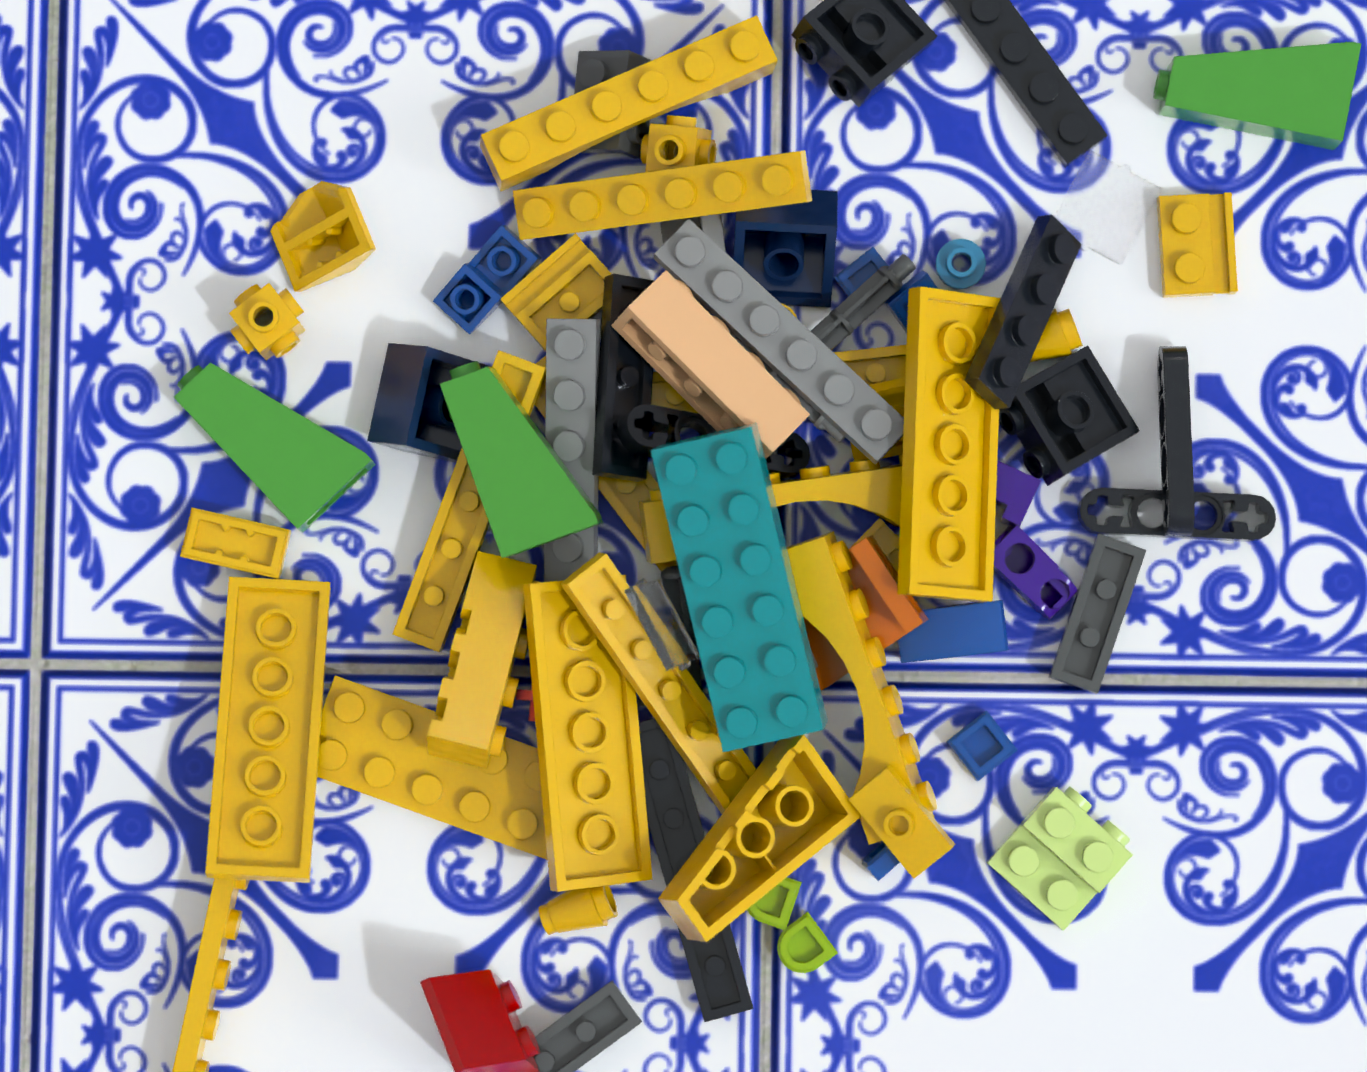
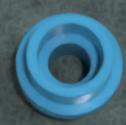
(954, 278)

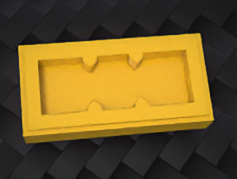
(235, 543)
(901, 821)

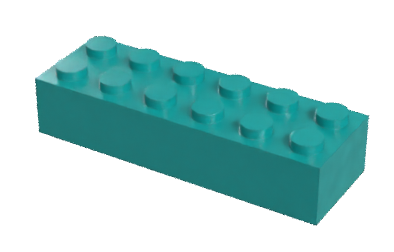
(739, 587)

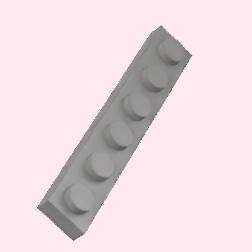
(782, 341)
(570, 427)

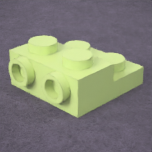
(1061, 856)

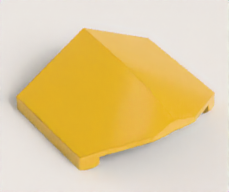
(322, 236)

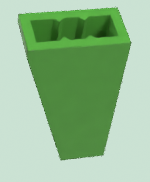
(1270, 92)
(278, 449)
(515, 469)

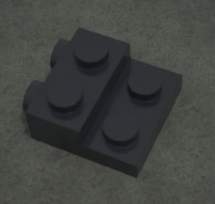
(861, 43)
(1067, 417)

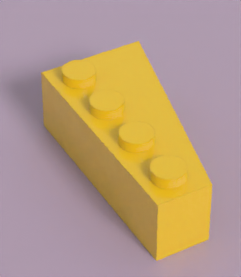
(482, 663)
(762, 837)

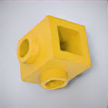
(677, 144)
(280, 334)

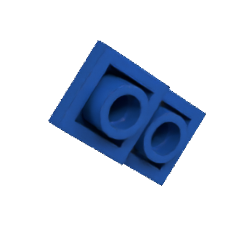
(484, 280)
(956, 632)

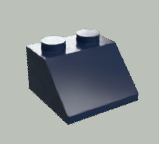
(791, 249)
(411, 405)

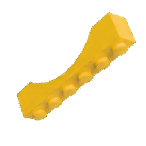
(622, 102)
(864, 486)
(839, 614)

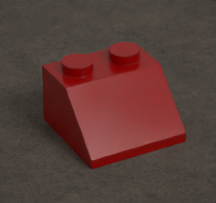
(480, 1022)

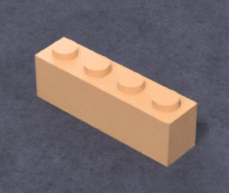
(708, 363)

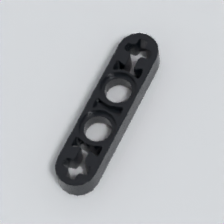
(658, 418)
(1175, 441)
(1239, 505)

